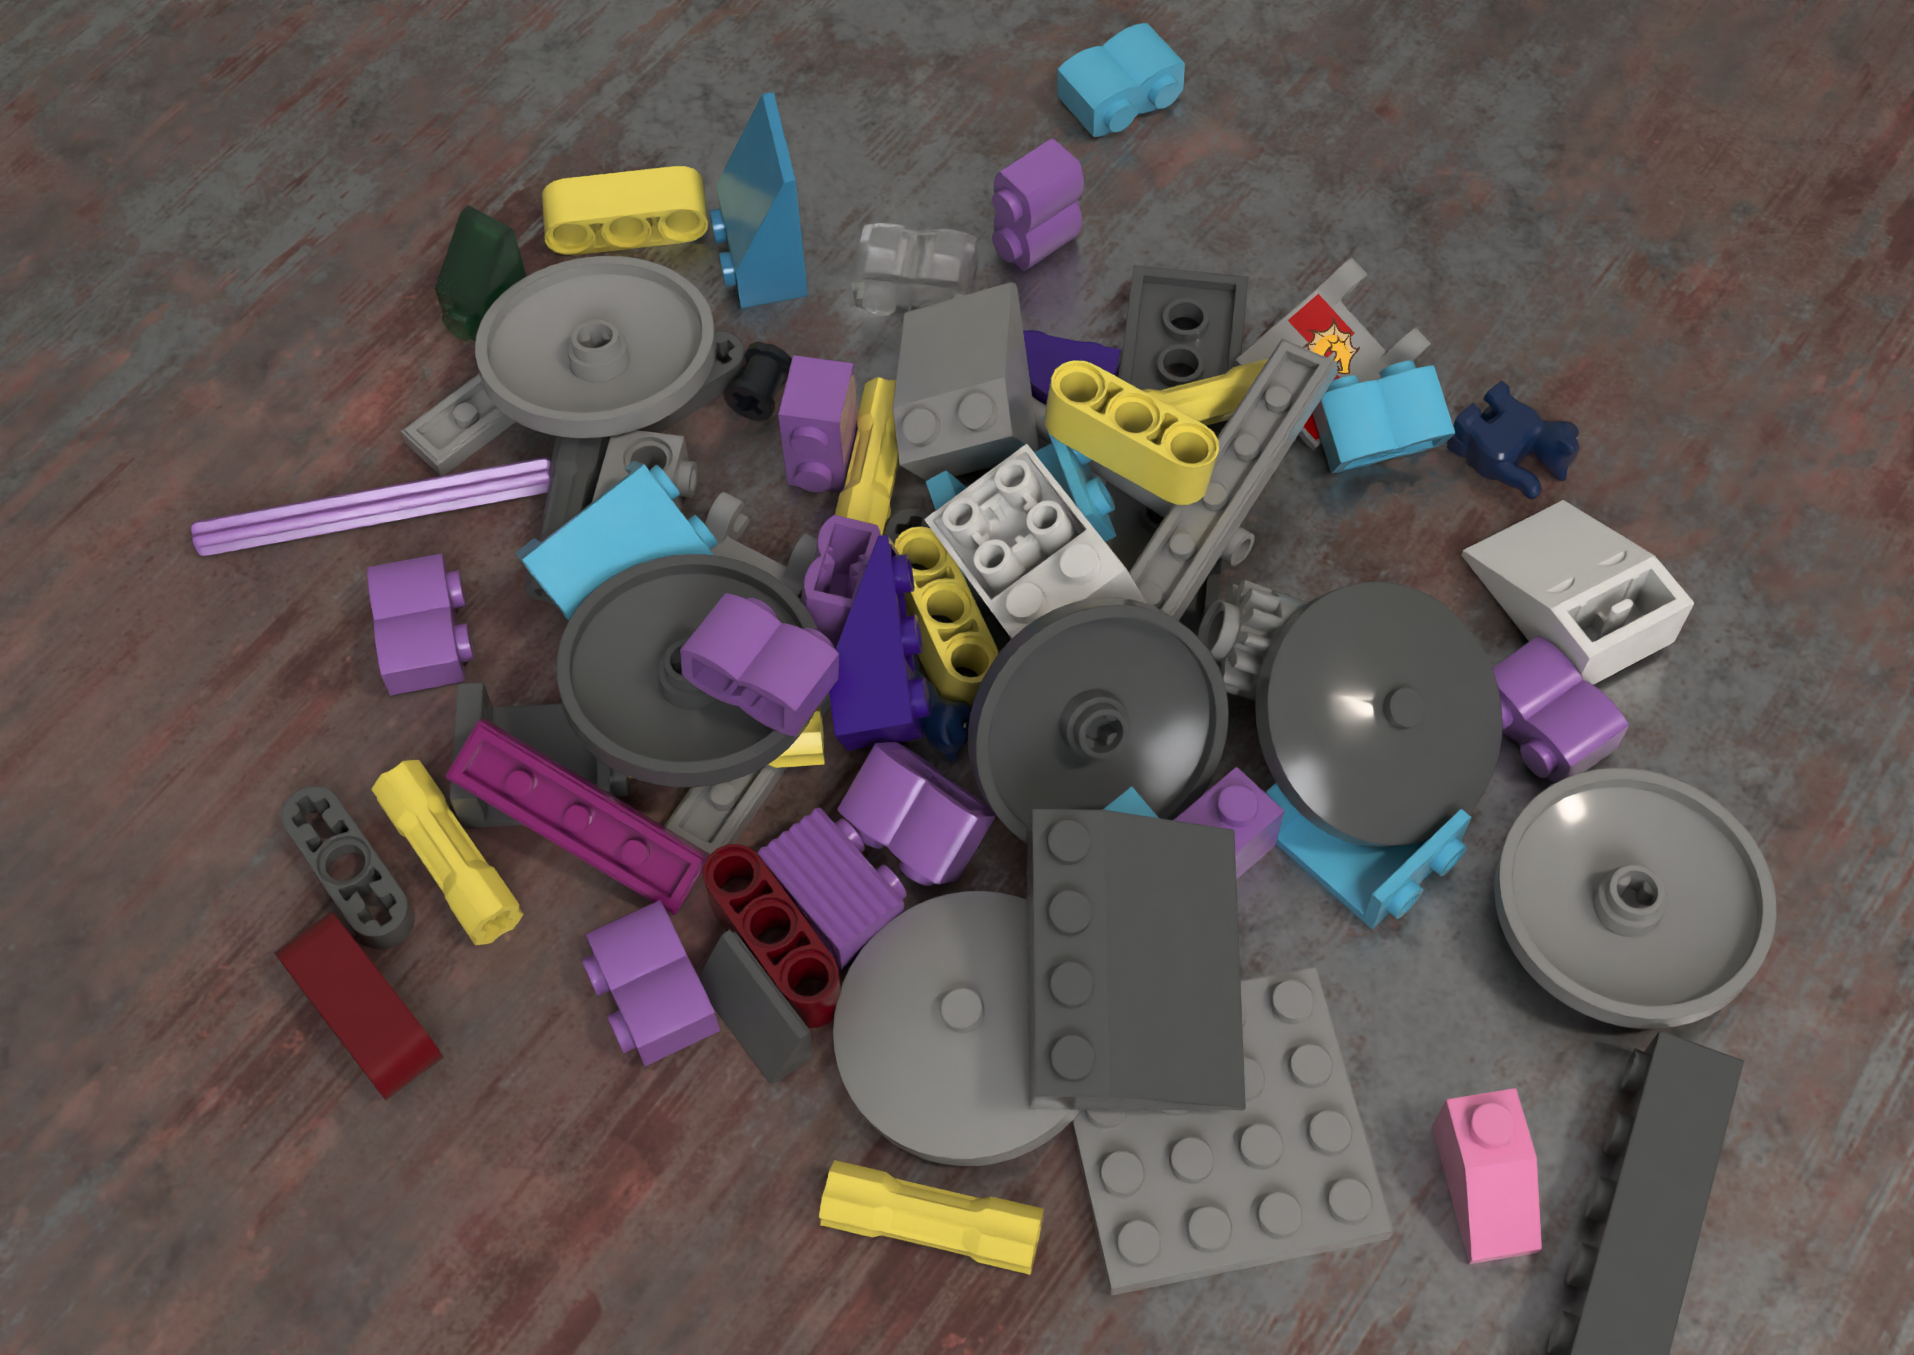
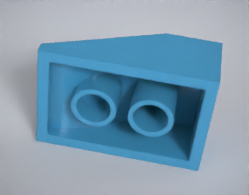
(760, 214)

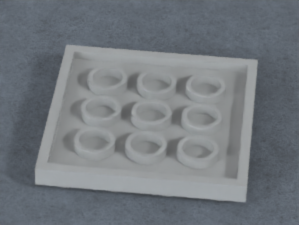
(1236, 1187)

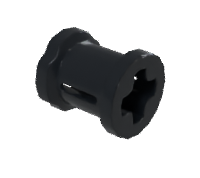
(758, 382)

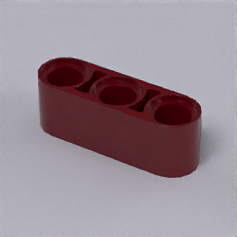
(768, 906)
(359, 1005)

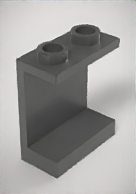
(536, 725)

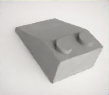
(963, 385)

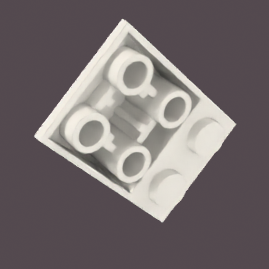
(1027, 544)
(1582, 589)

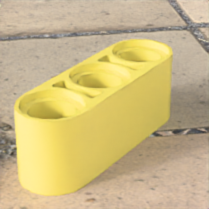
(624, 210)
(1130, 432)
(946, 593)

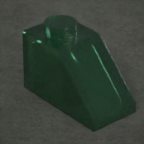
(476, 271)

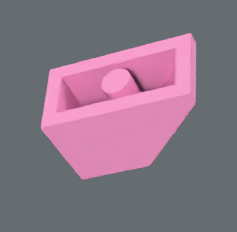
(1490, 1174)

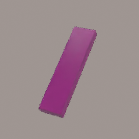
(577, 815)

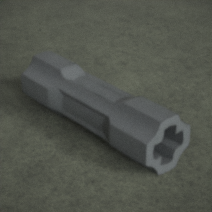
(572, 486)

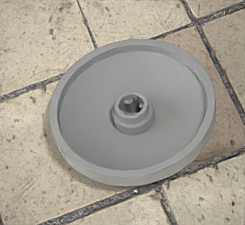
(596, 346)
(1635, 898)
(939, 1032)

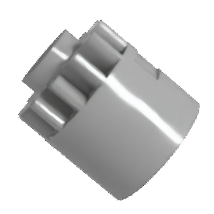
(1242, 631)

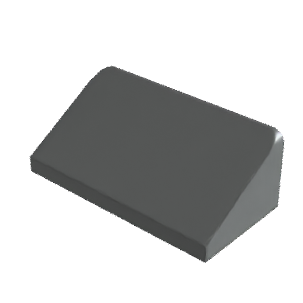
(755, 1009)

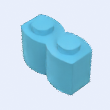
(1120, 80)
(1382, 417)

